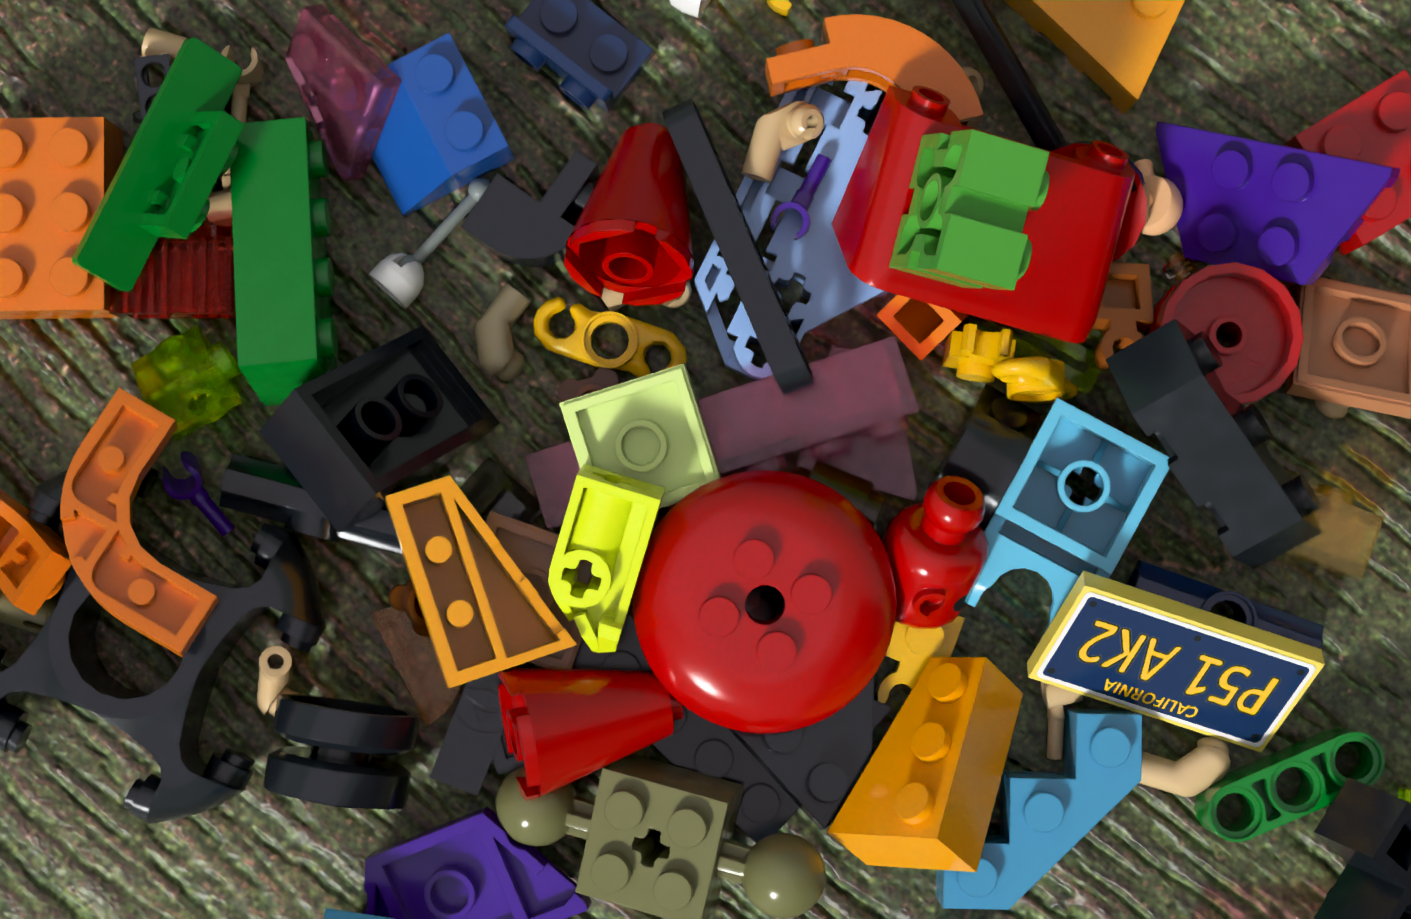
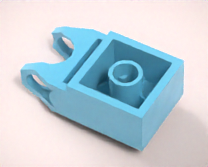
(1049, 533)

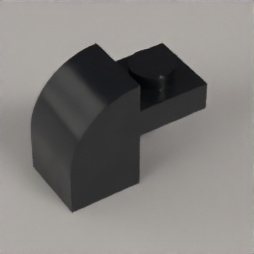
(530, 230)
(991, 446)

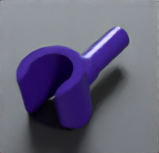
(804, 195)
(192, 489)

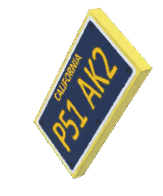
(1174, 662)

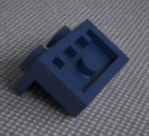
(582, 47)

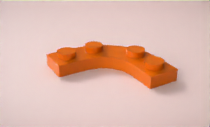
(100, 531)

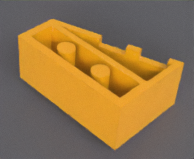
(1106, 38)
(468, 587)
(935, 771)

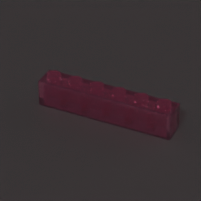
(759, 425)

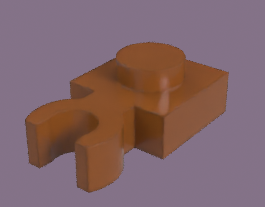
(1124, 309)

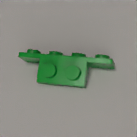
(167, 168)

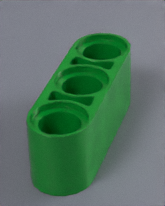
(1319, 783)

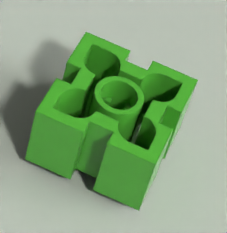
(971, 210)

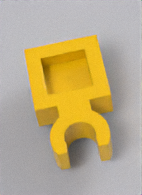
(976, 352)
(914, 650)

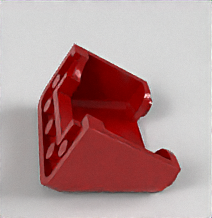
(1069, 234)

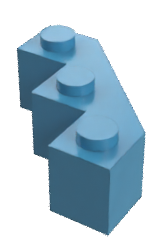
(1050, 811)

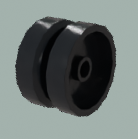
(341, 762)

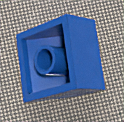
(436, 129)

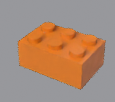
(49, 192)

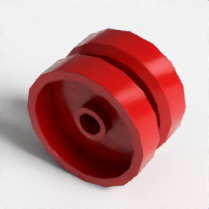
(1248, 310)

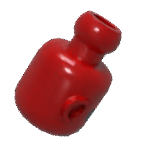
(937, 553)

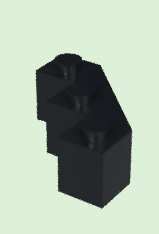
(1215, 444)
(1375, 840)

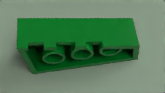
(282, 258)

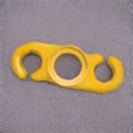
(579, 343)
(1034, 379)

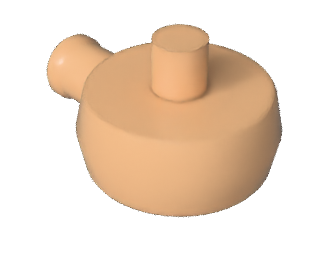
(1164, 202)

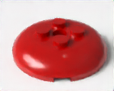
(775, 534)

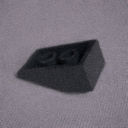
(377, 426)

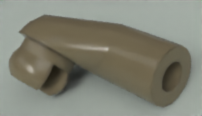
(494, 334)

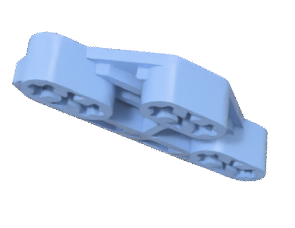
(811, 260)

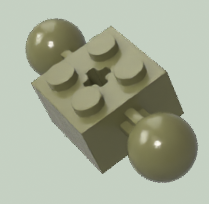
(696, 822)

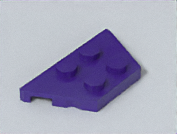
(1266, 200)
(468, 873)

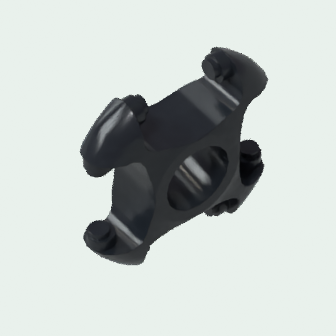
(169, 720)

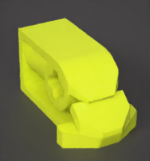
(610, 527)

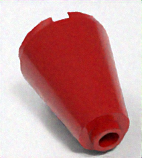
(636, 223)
(579, 721)

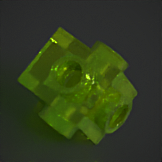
(189, 380)

